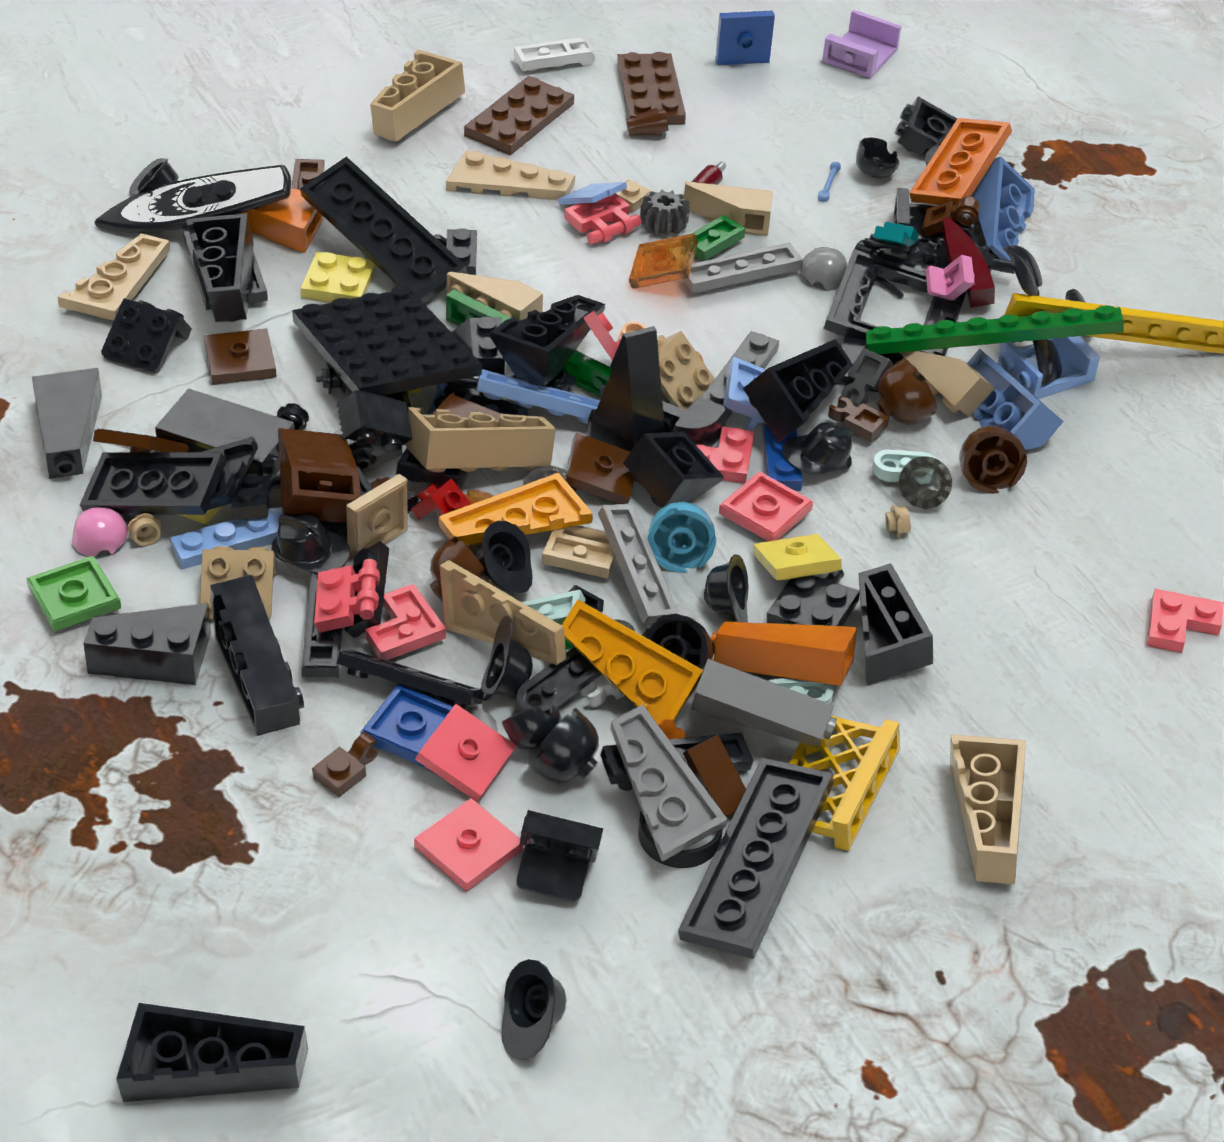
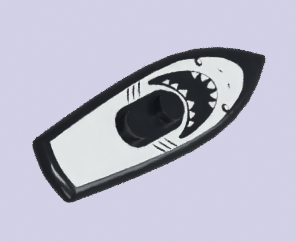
(198, 197)

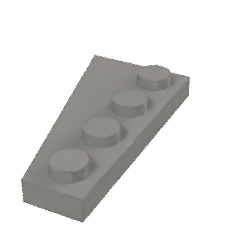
(667, 790)

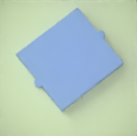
(592, 193)

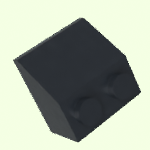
(475, 336)
(671, 468)

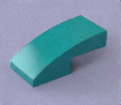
(896, 234)

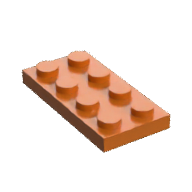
(960, 161)

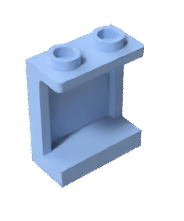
(1077, 361)

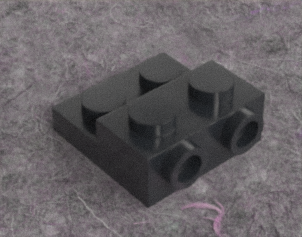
(923, 126)

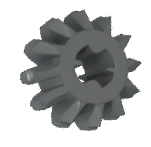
(664, 212)

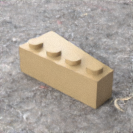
(416, 94)
(989, 795)

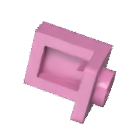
(951, 280)

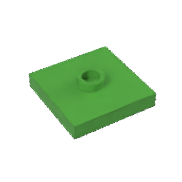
(73, 593)

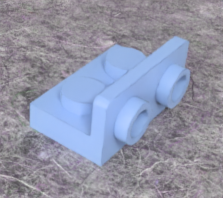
(738, 376)

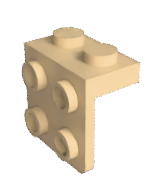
(681, 371)
(226, 564)

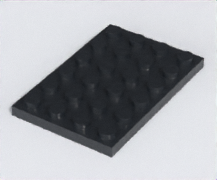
(385, 342)

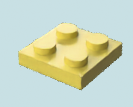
(337, 277)

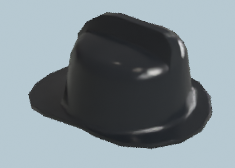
(154, 175)
(821, 450)
(308, 544)
(506, 557)
(728, 588)
(508, 665)
(531, 1008)

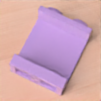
(864, 46)

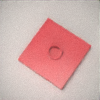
(766, 507)
(466, 752)
(468, 844)

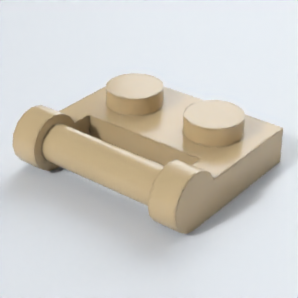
(580, 550)

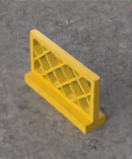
(861, 782)

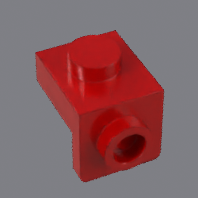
(443, 498)

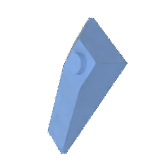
(1004, 205)
(1013, 405)

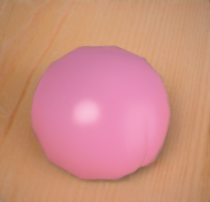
(98, 531)

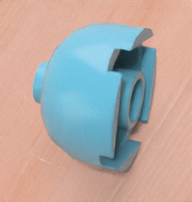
(681, 536)

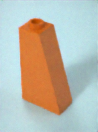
(287, 221)
(787, 650)

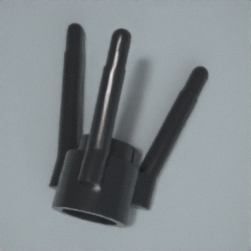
(874, 248)

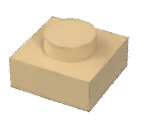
(633, 194)

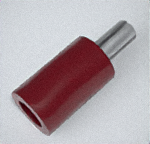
(711, 174)

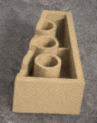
(479, 441)

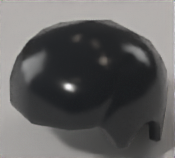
(875, 159)
(531, 726)

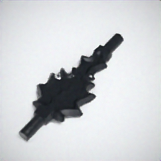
(937, 254)

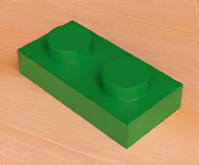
(717, 237)

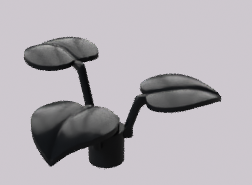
(1030, 279)

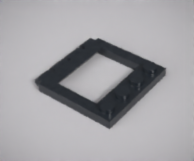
(856, 287)

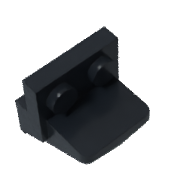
(556, 855)

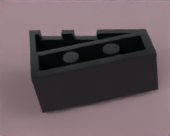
(892, 626)
(150, 644)

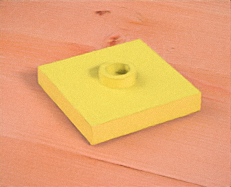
(797, 557)

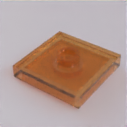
(663, 261)

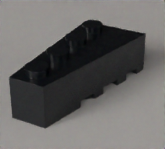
(225, 262)
(796, 386)
(207, 1054)

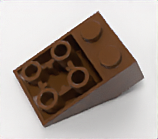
(317, 474)

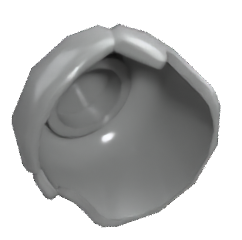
(824, 266)

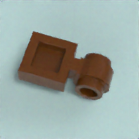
(965, 211)

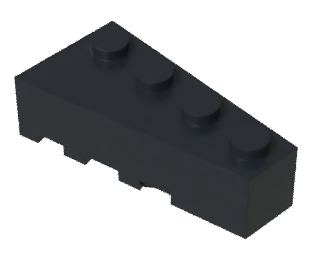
(254, 656)

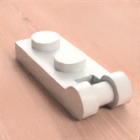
(554, 54)

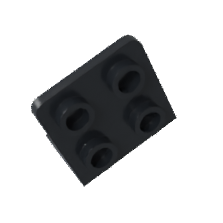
(143, 335)

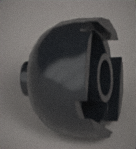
(682, 637)
(567, 750)

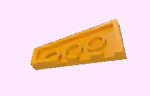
(531, 507)
(632, 662)

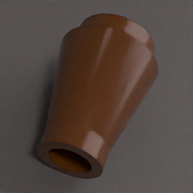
(648, 123)

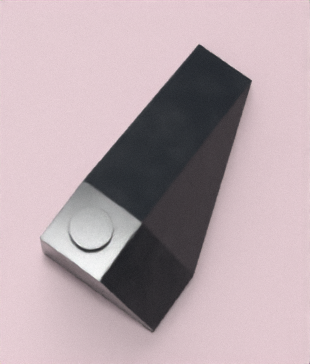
(545, 340)

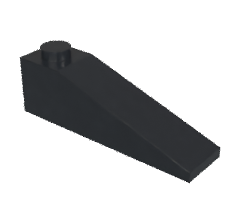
(633, 395)

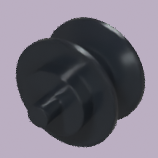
(330, 379)

